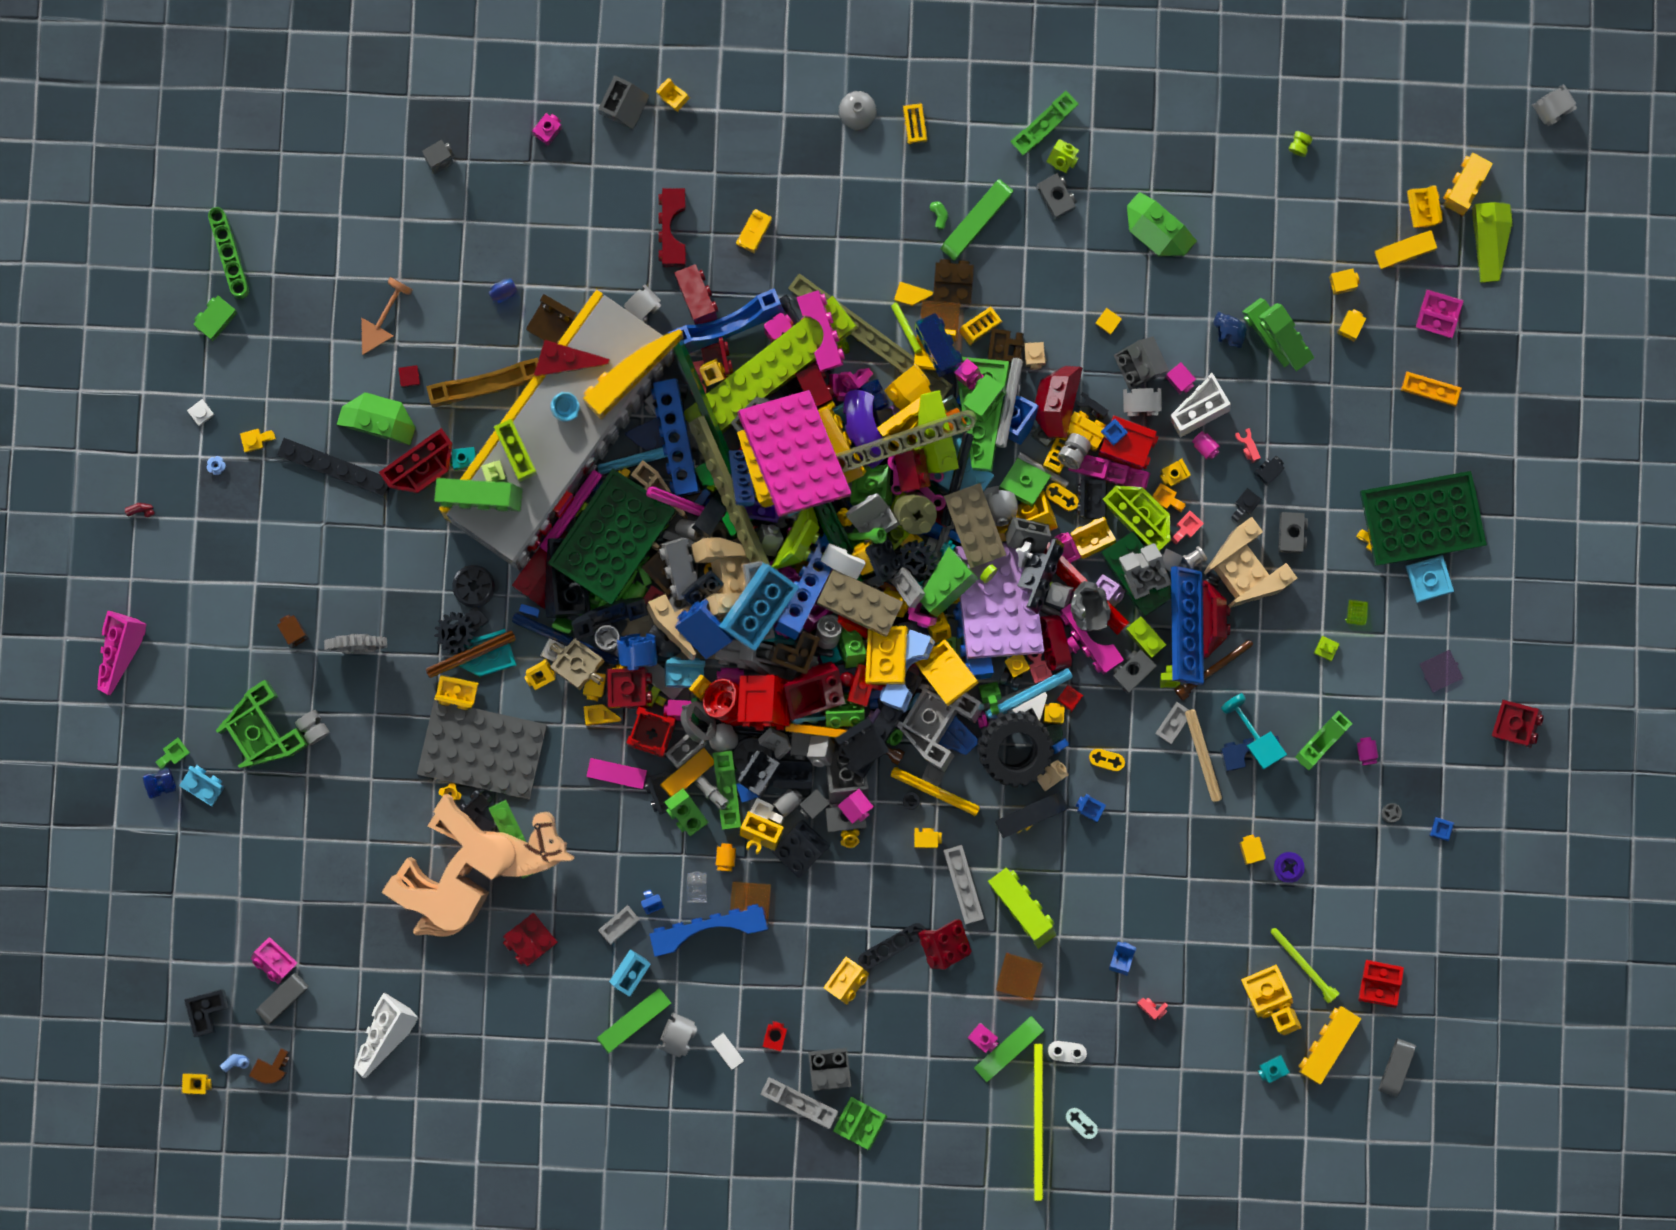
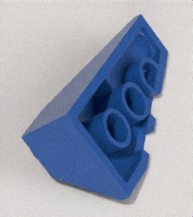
(1022, 419)

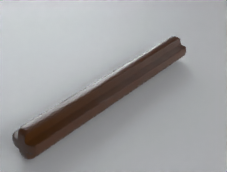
(470, 654)

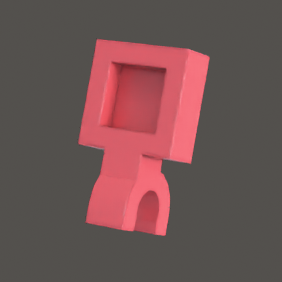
(1250, 448)
(1188, 526)

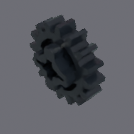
(918, 559)
(447, 635)

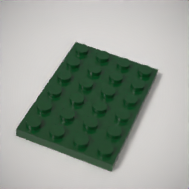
(1423, 518)
(611, 537)

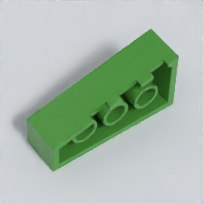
(478, 494)

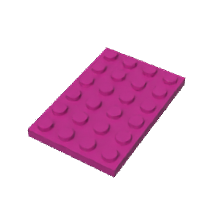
(794, 453)

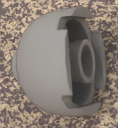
(857, 110)
(1002, 507)

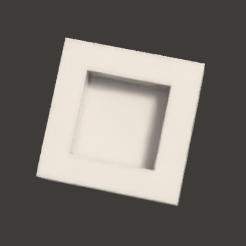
(200, 412)

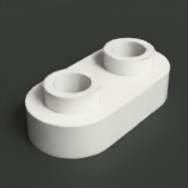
(1067, 1052)

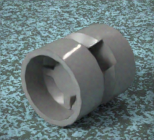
(1074, 451)
(828, 631)
(606, 638)
(312, 727)

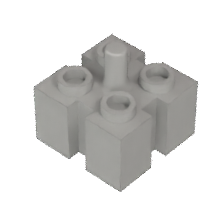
(1145, 571)

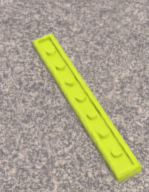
(1038, 1122)

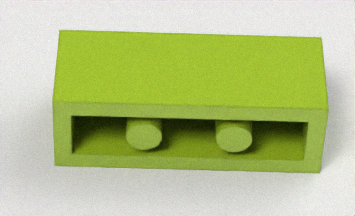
(515, 450)

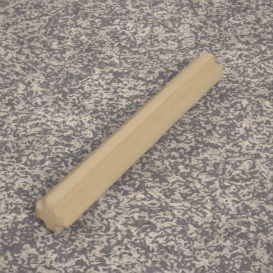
(1203, 755)

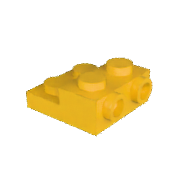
(1267, 991)

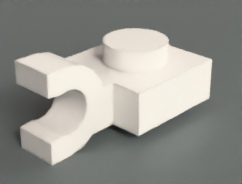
(765, 811)

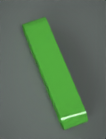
(976, 219)
(222, 246)

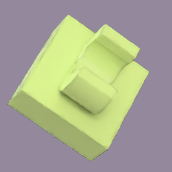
(493, 471)

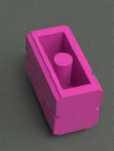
(778, 326)

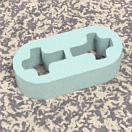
(1088, 1122)

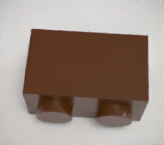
(292, 631)

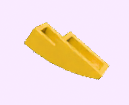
(1406, 250)

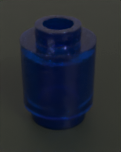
(502, 290)

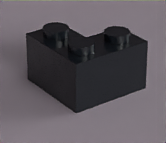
(200, 1009)

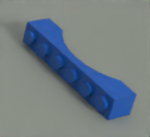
(757, 311)
(670, 940)

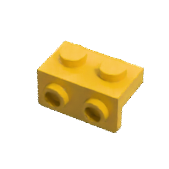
(1425, 207)
(1093, 537)
(456, 692)

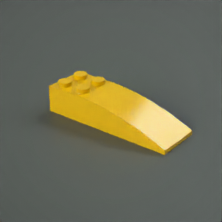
(627, 374)

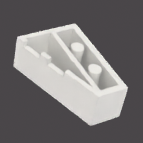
(1201, 407)

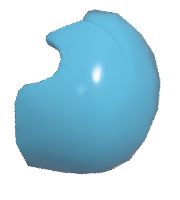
(565, 406)

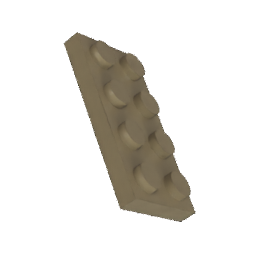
(975, 525)
(859, 603)

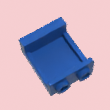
(702, 629)

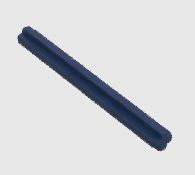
(560, 637)

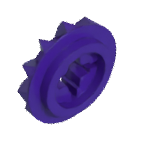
(1287, 876)

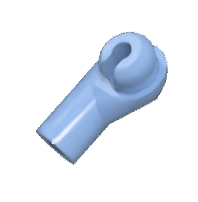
(235, 1060)

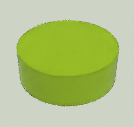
(988, 573)

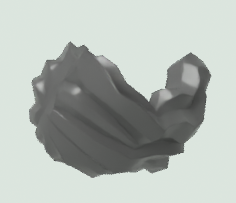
(1090, 607)

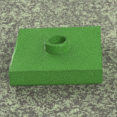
(1025, 482)

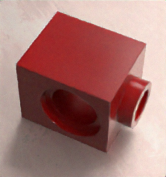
(768, 1043)

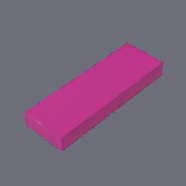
(616, 773)

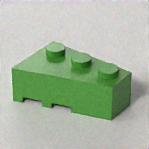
(947, 583)

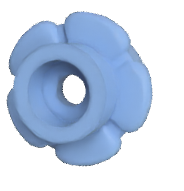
(216, 470)

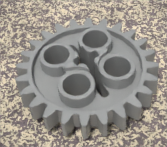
(355, 643)

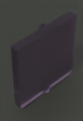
(1441, 671)

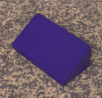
(761, 513)

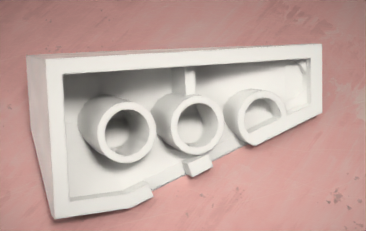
(389, 1028)

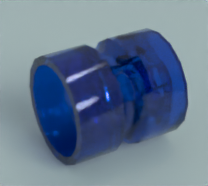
(880, 399)
(152, 784)

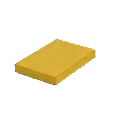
(886, 656)

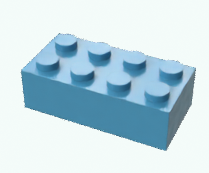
(759, 606)

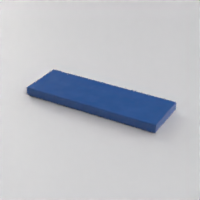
(1187, 625)

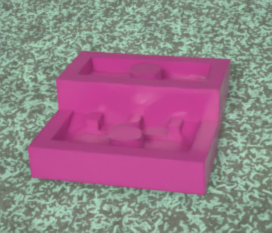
(1439, 313)

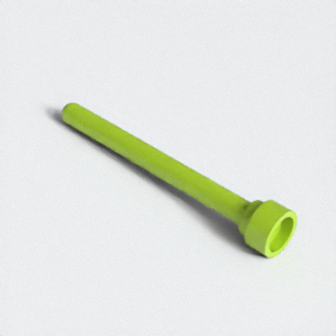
(1328, 992)

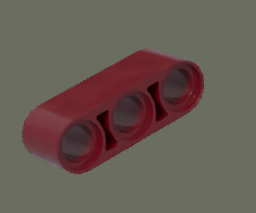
(1055, 643)

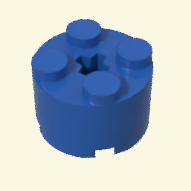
(637, 651)

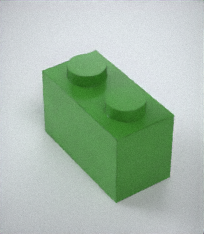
(214, 318)
(984, 397)

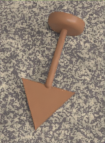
(372, 334)

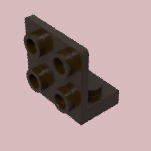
(551, 320)

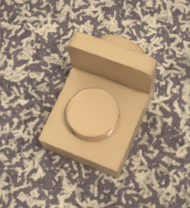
(1034, 355)

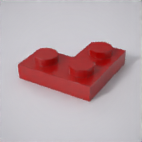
(859, 689)

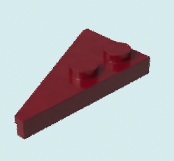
(560, 358)

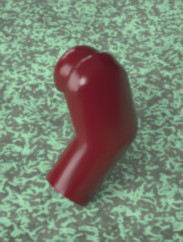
(140, 507)

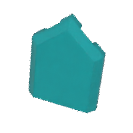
(492, 661)

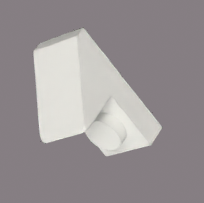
(1035, 704)

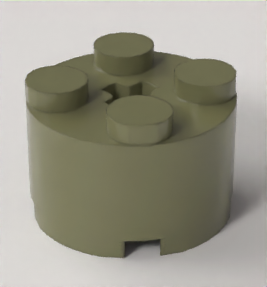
(924, 511)

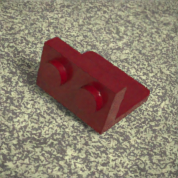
(718, 351)
(945, 945)

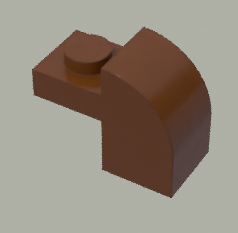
(270, 1073)

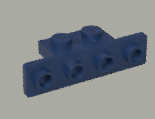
(742, 483)

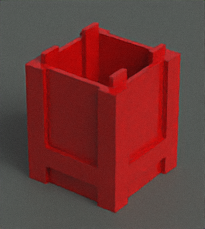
(1132, 448)
(763, 702)
(646, 722)

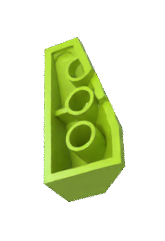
(1492, 233)
(941, 453)

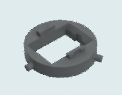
(691, 729)

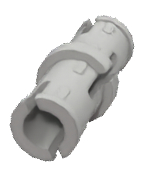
(711, 792)

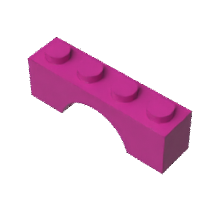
(828, 354)
(1104, 656)

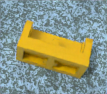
(754, 231)

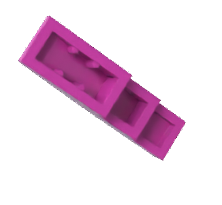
(1112, 472)

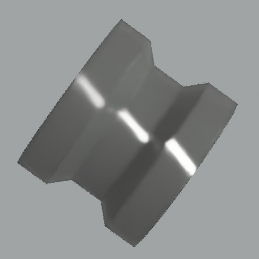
(1394, 814)

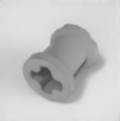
(1194, 558)

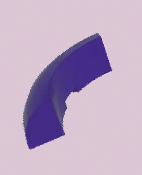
(860, 421)

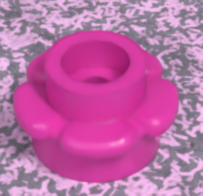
(1073, 646)

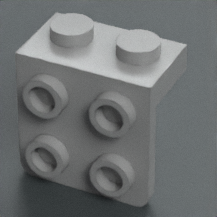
(872, 514)

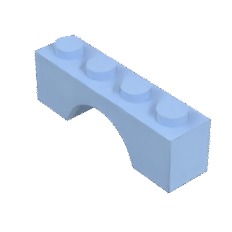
(918, 648)

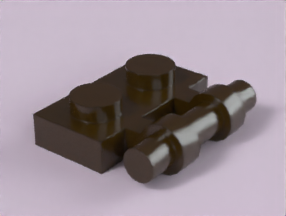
(1000, 344)

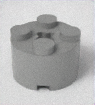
(1554, 104)
(642, 303)
(1142, 401)
(677, 1034)

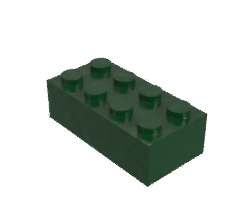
(1127, 545)

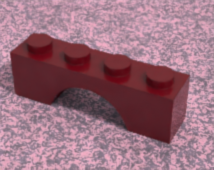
(673, 252)

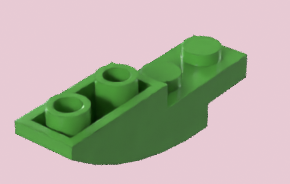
(506, 821)

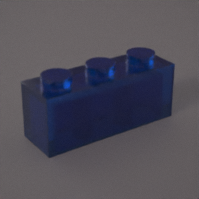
(938, 344)

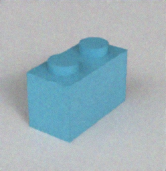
(629, 972)

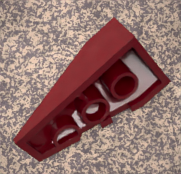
(533, 577)

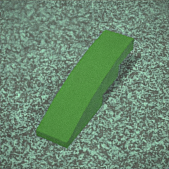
(633, 1020)

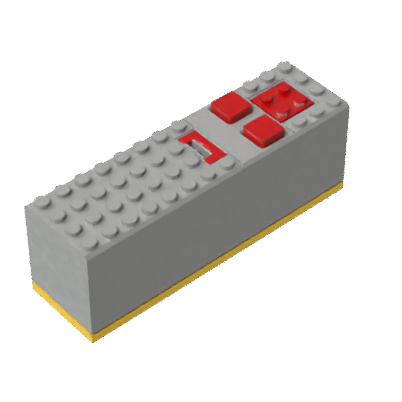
(559, 449)

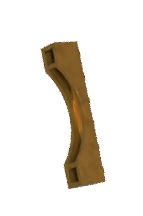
(471, 387)

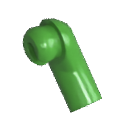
(941, 213)

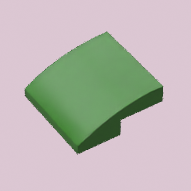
(860, 1123)

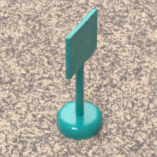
(1264, 748)

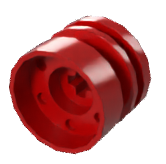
(722, 701)

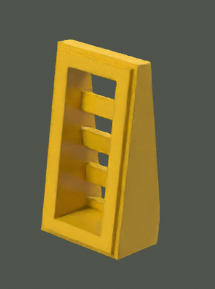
(972, 338)
(1057, 469)
(699, 686)

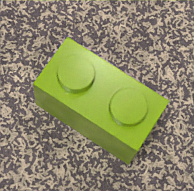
(1145, 637)

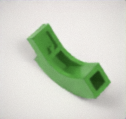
(1323, 740)

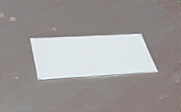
(727, 1051)

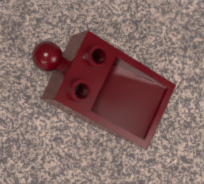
(815, 692)

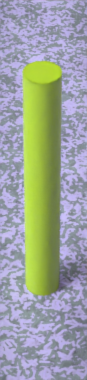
(906, 328)

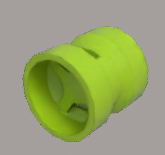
(1300, 144)

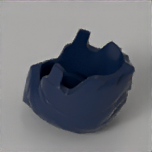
(1231, 328)

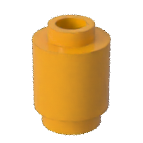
(725, 857)

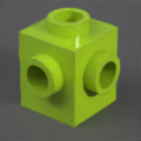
(1063, 156)

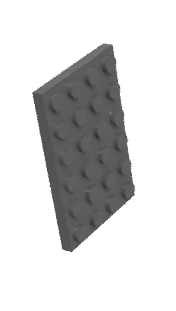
(482, 750)

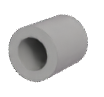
(684, 529)
(788, 802)

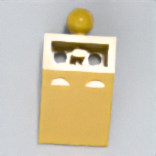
(947, 673)

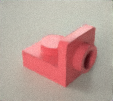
(1149, 1008)

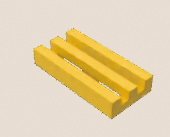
(915, 140)

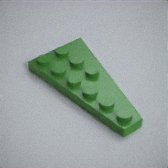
(985, 433)

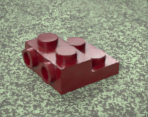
(629, 688)
(1518, 723)
(529, 940)

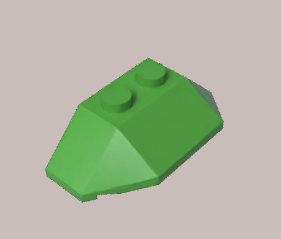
(1158, 227)
(378, 418)

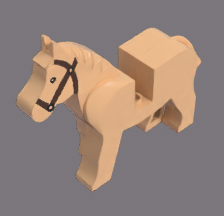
(456, 898)

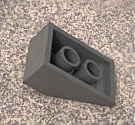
(842, 781)

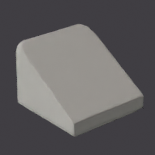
(1171, 559)

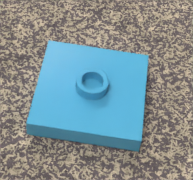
(1429, 579)

